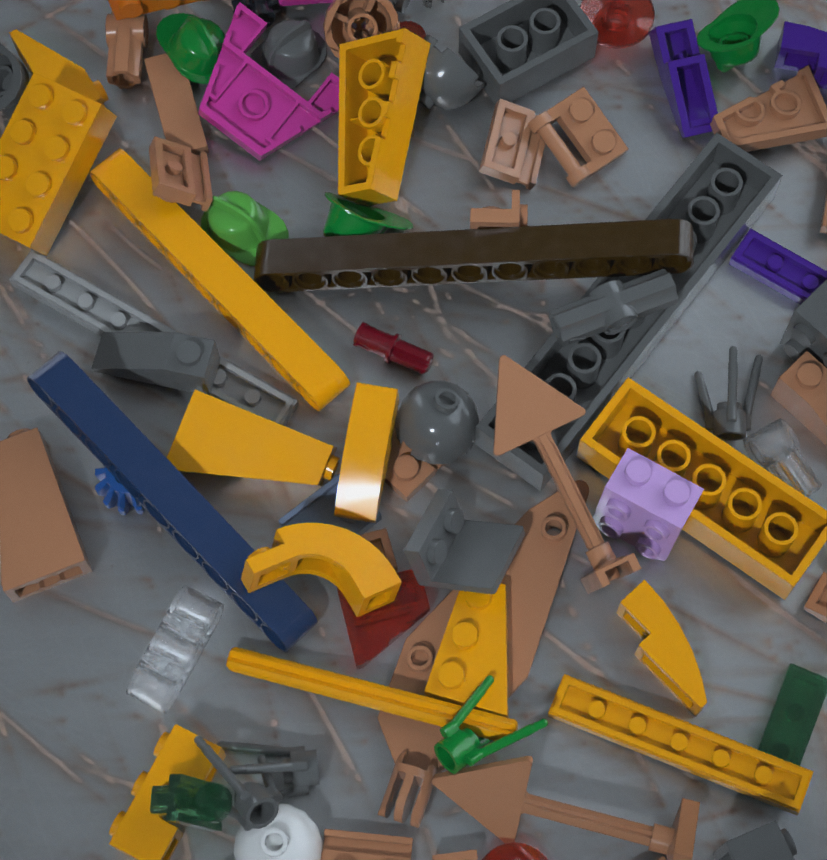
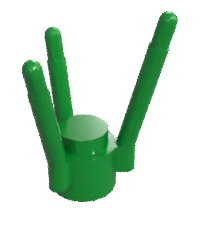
(464, 747)

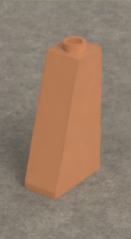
(36, 524)

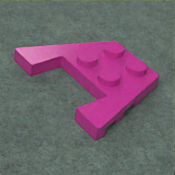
(254, 104)

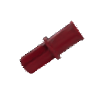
(393, 348)

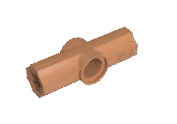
(125, 52)

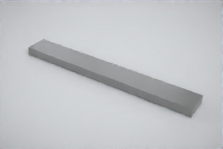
(107, 313)

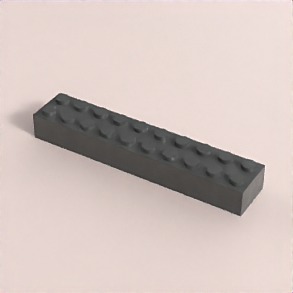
(722, 200)

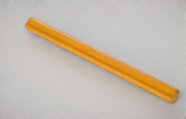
(365, 693)

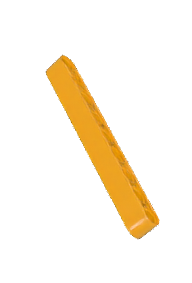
(221, 281)

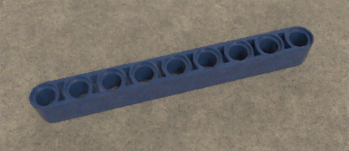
(168, 497)

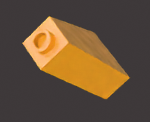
(238, 443)

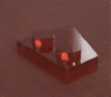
(381, 627)

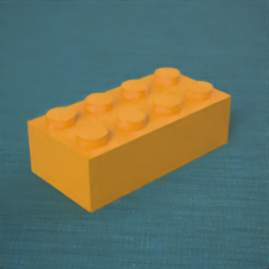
(47, 159)

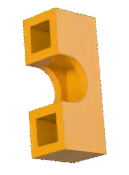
(146, 834)

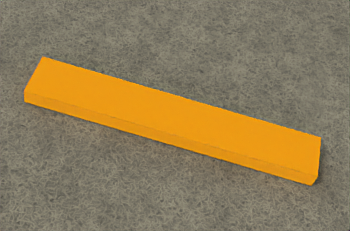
(681, 744)

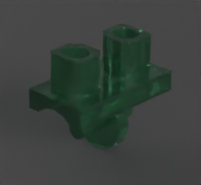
(192, 802)

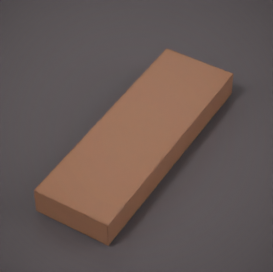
(175, 104)

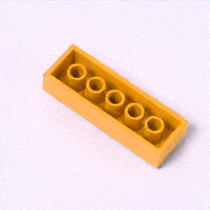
(743, 507)

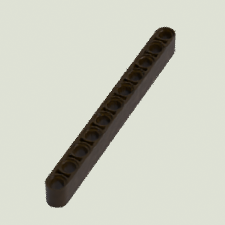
(475, 255)

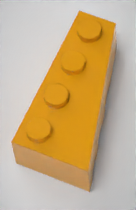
(377, 112)

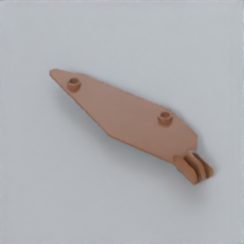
(530, 594)

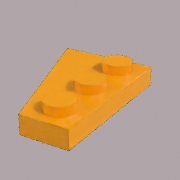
(472, 650)

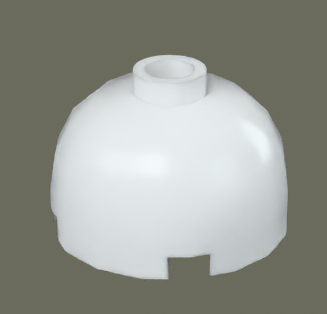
(287, 837)

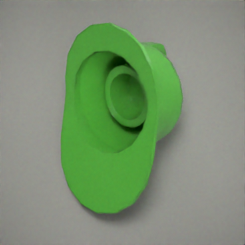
(241, 224)

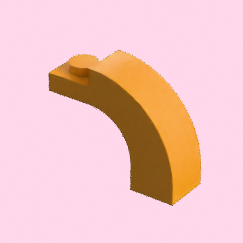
(327, 552)

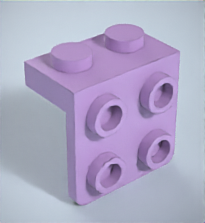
(645, 505)

